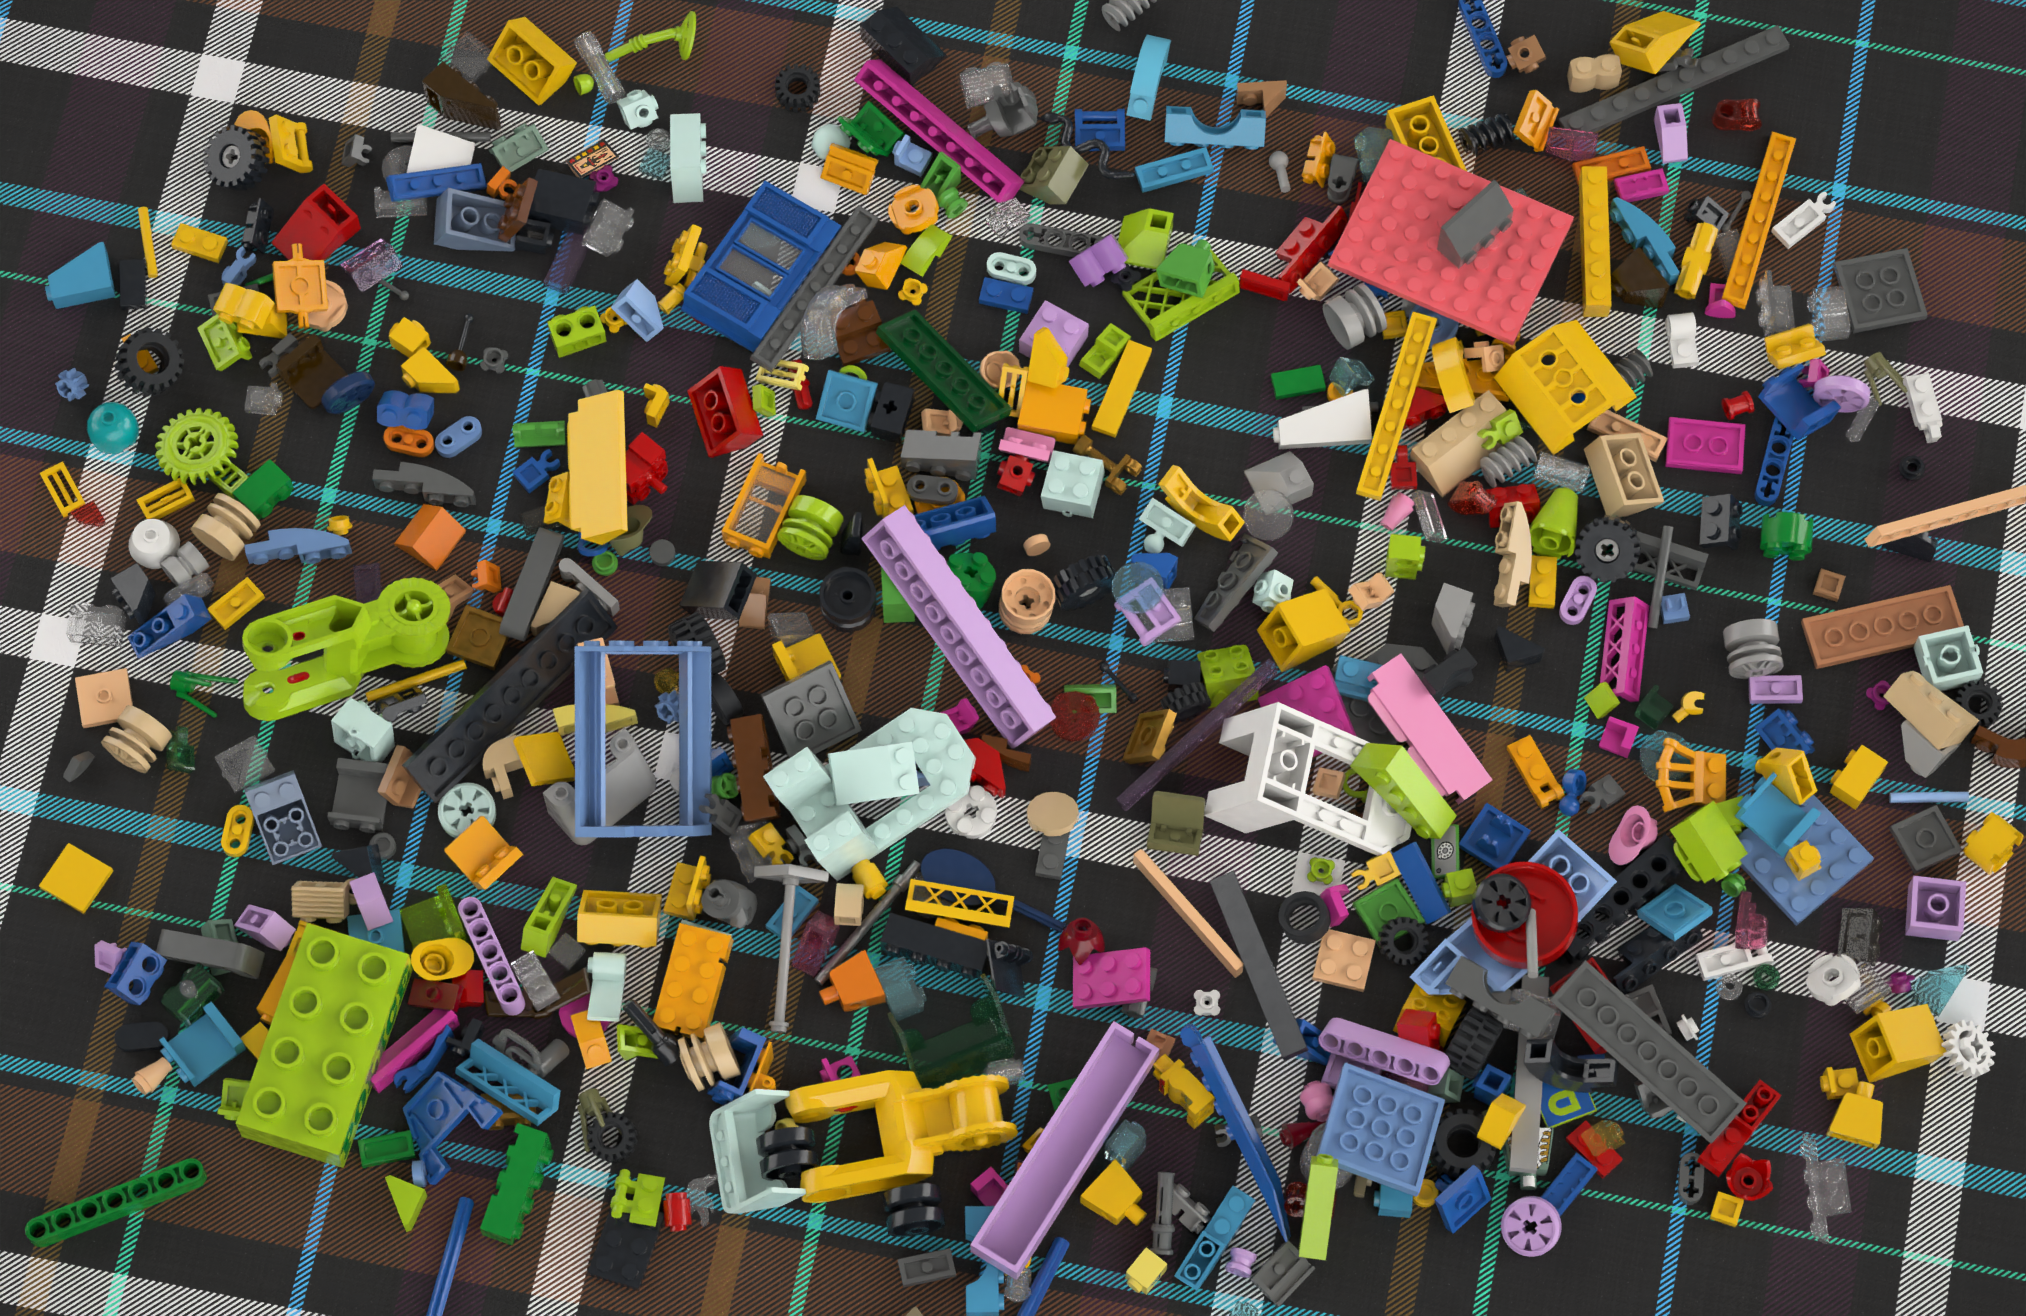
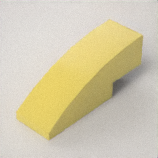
(615, 718)

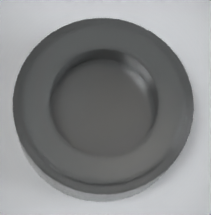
(662, 552)
(386, 844)

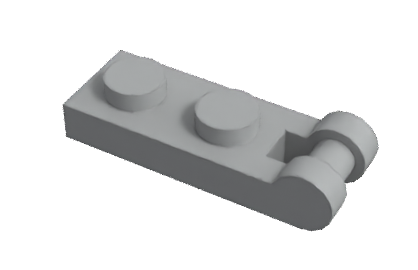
(572, 572)

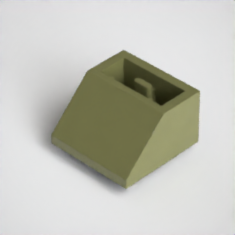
(1053, 174)

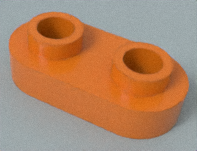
(409, 441)

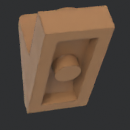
(1268, 93)
(456, 590)
(756, 606)

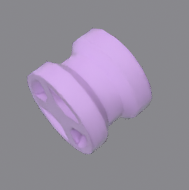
(1241, 1262)

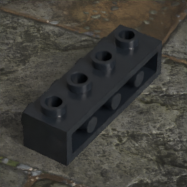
(934, 946)

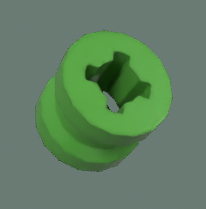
(952, 202)
(724, 786)

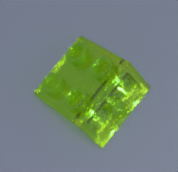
(433, 919)

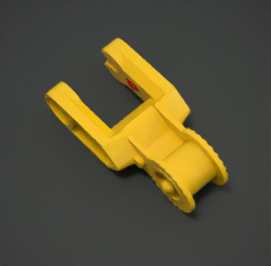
(911, 1123)

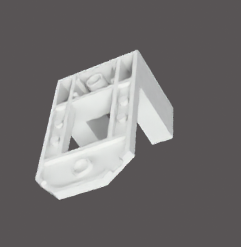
(1277, 777)

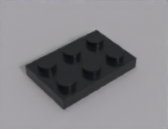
(624, 1251)

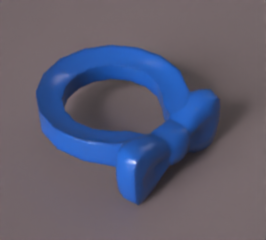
(590, 552)

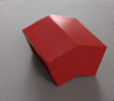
(473, 988)

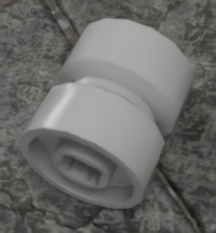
(185, 564)

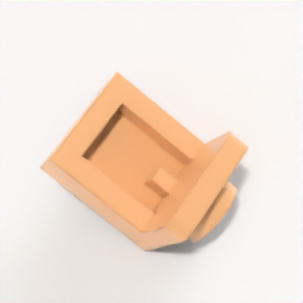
(1318, 282)
(1491, 355)
(940, 421)
(1372, 592)

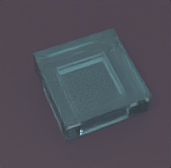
(655, 164)

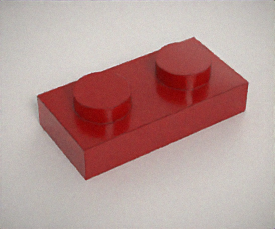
(1604, 1162)

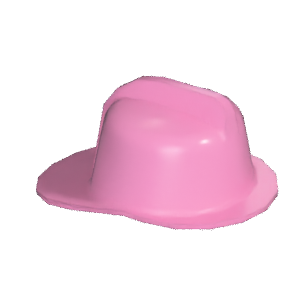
(1633, 834)

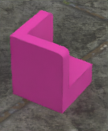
(1618, 737)
(989, 1187)

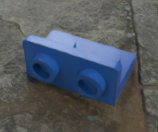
(1780, 731)

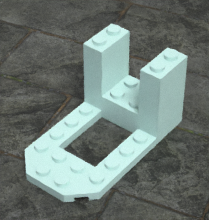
(836, 832)

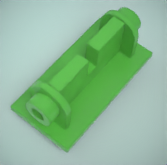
(539, 434)

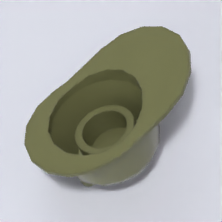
(637, 518)

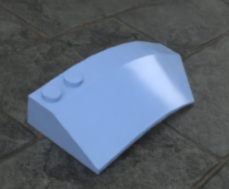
(1581, 872)

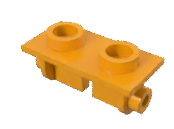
(1322, 150)

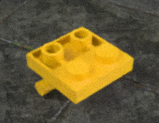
(683, 259)

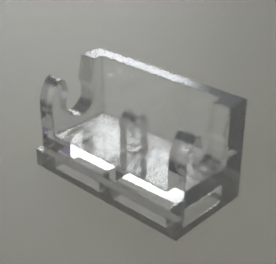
(386, 208)

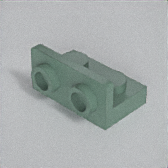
(519, 148)

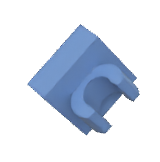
(1674, 608)

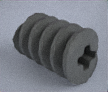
(1634, 368)

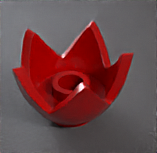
(1757, 1170)

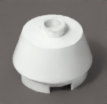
(153, 543)

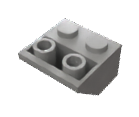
(1452, 616)

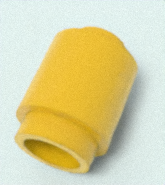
(869, 876)

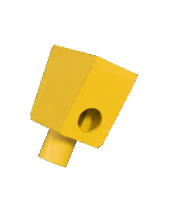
(1792, 773)
(1858, 1118)
(1114, 1196)

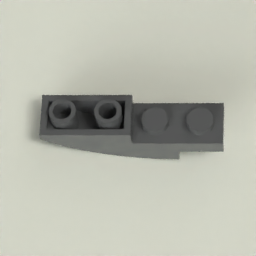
(433, 483)

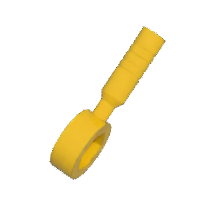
(1319, 584)

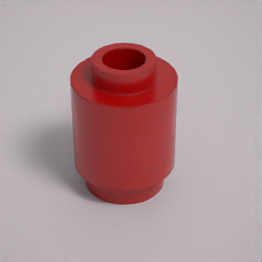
(677, 1211)

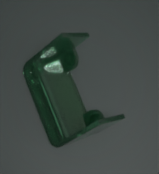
(961, 1050)

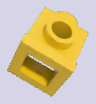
(1803, 860)

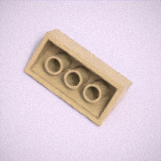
(1454, 448)

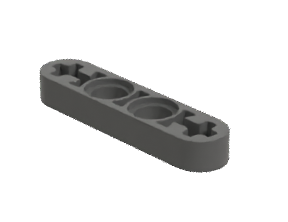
(1064, 248)

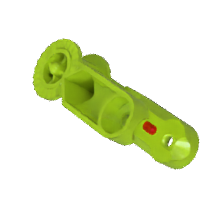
(398, 628)

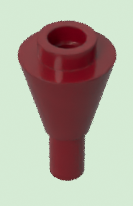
(1295, 1133)

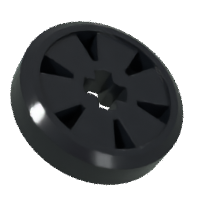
(1509, 890)

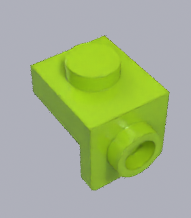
(232, 1097)

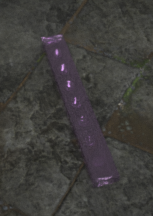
(1197, 735)

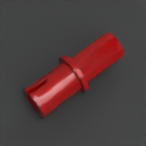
(802, 397)

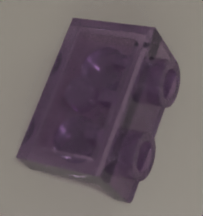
(372, 264)

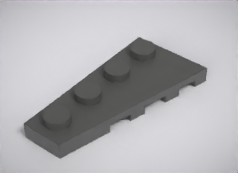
(1232, 585)

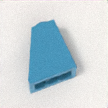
(82, 279)

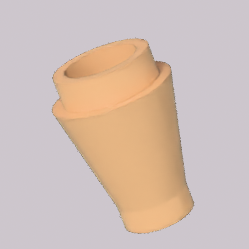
(151, 1076)

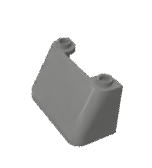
(627, 785)

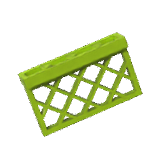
(1188, 309)

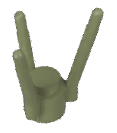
(1880, 367)
(592, 1105)

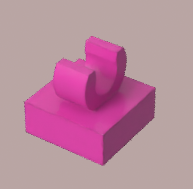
(1815, 372)

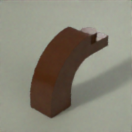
(2007, 752)

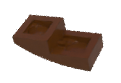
(1009, 757)

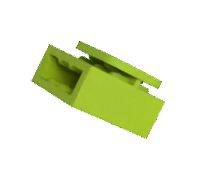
(1707, 844)

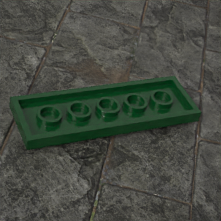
(944, 370)

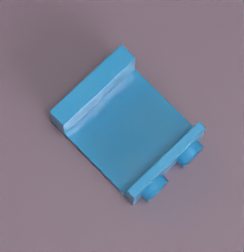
(1774, 816)
(203, 1047)

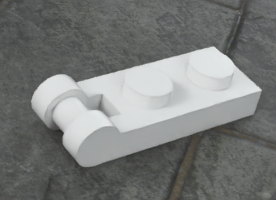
(1730, 960)

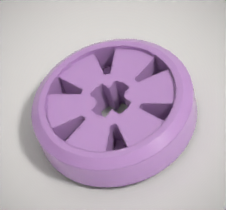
(1845, 390)
(1531, 1209)

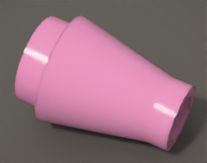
(1397, 510)

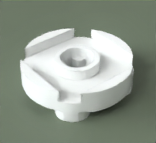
(984, 819)
(1833, 991)

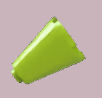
(1556, 525)

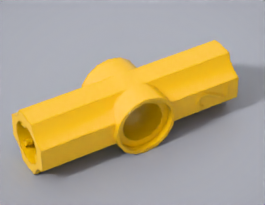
(1696, 260)

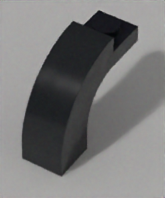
(1566, 1072)

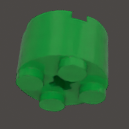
(1786, 535)
(975, 575)

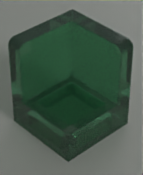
(1653, 708)

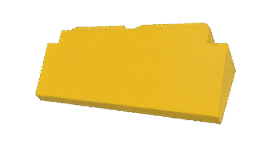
(598, 467)

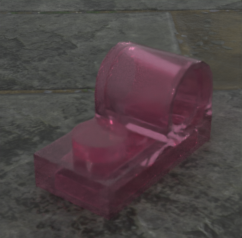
(1750, 927)

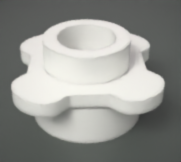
(1203, 1009)
(1688, 1028)

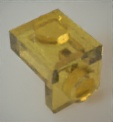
(1603, 1136)

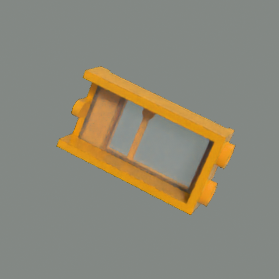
(762, 507)

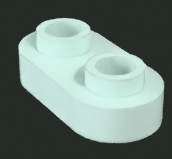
(1012, 266)

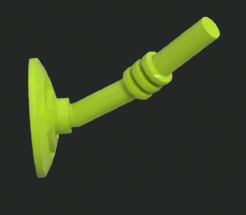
(683, 34)

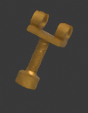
(1085, 447)

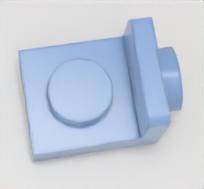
(911, 156)

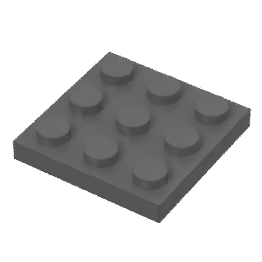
(1880, 290)
(811, 711)

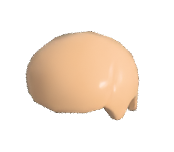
(992, 366)

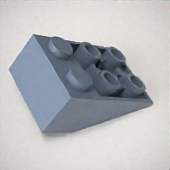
(283, 817)

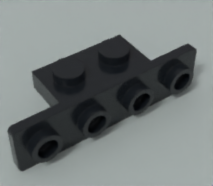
(1650, 953)

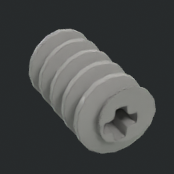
(1118, 10)
(1505, 459)

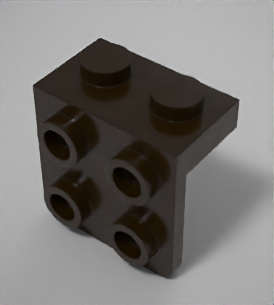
(309, 370)

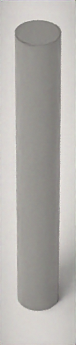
(1531, 941)

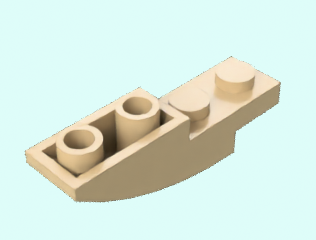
(1514, 544)

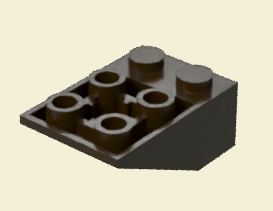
(459, 98)

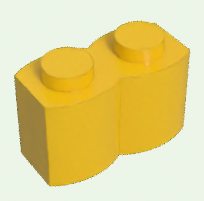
(243, 306)

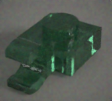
(180, 754)

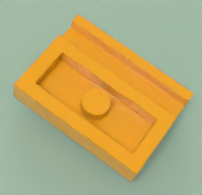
(1535, 120)
(849, 169)

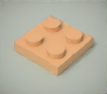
(1344, 960)

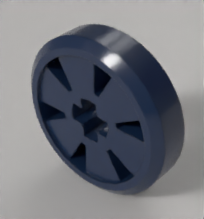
(348, 392)

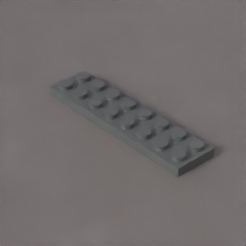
(1648, 1051)

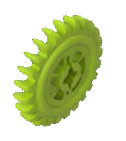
(199, 455)

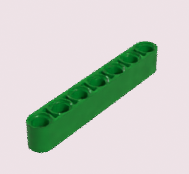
(102, 1202)

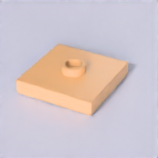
(103, 697)

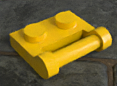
(284, 144)

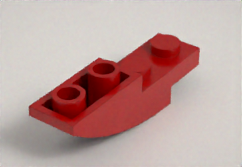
(1740, 1129)

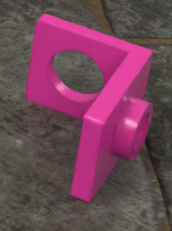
(829, 1072)

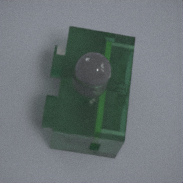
(192, 994)

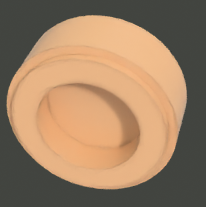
(1036, 545)

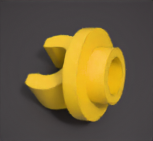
(1877, 1007)

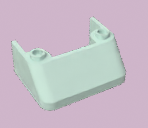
(736, 1154)

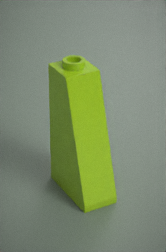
(1318, 1207)

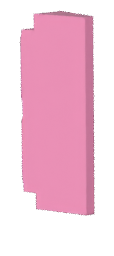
(1433, 740)

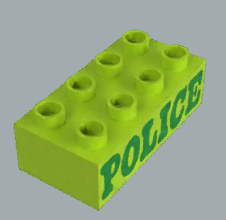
(324, 1045)

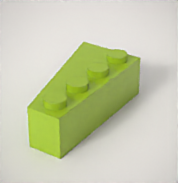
(1404, 788)

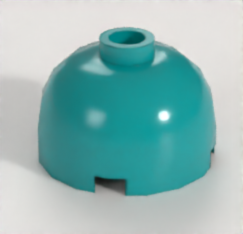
(112, 427)

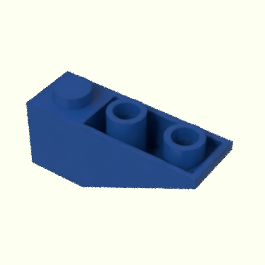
(170, 625)

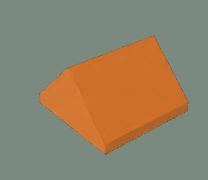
(431, 536)

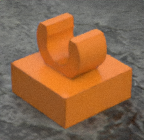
(499, 182)
(488, 577)

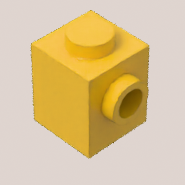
(408, 337)

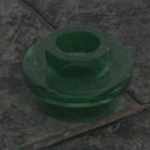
(1770, 971)

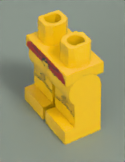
(1184, 1089)

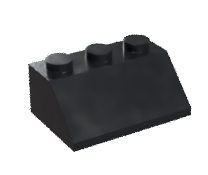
(901, 44)

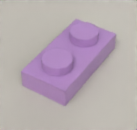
(1775, 689)

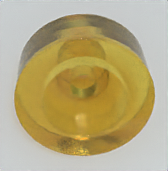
(667, 681)

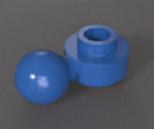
(1574, 784)

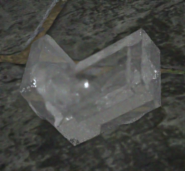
(1007, 215)

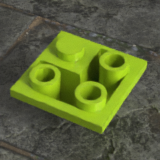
(1146, 237)

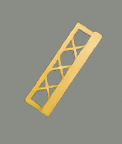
(959, 913)

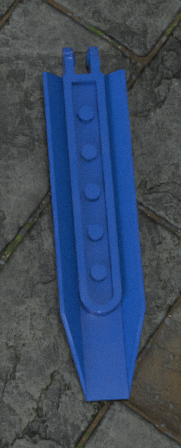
(1239, 1122)

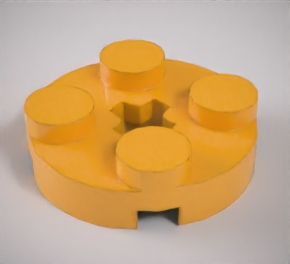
(915, 221)

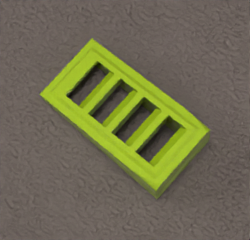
(223, 485)

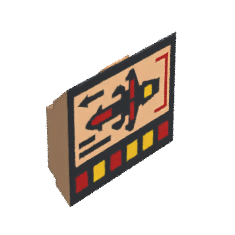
(592, 159)

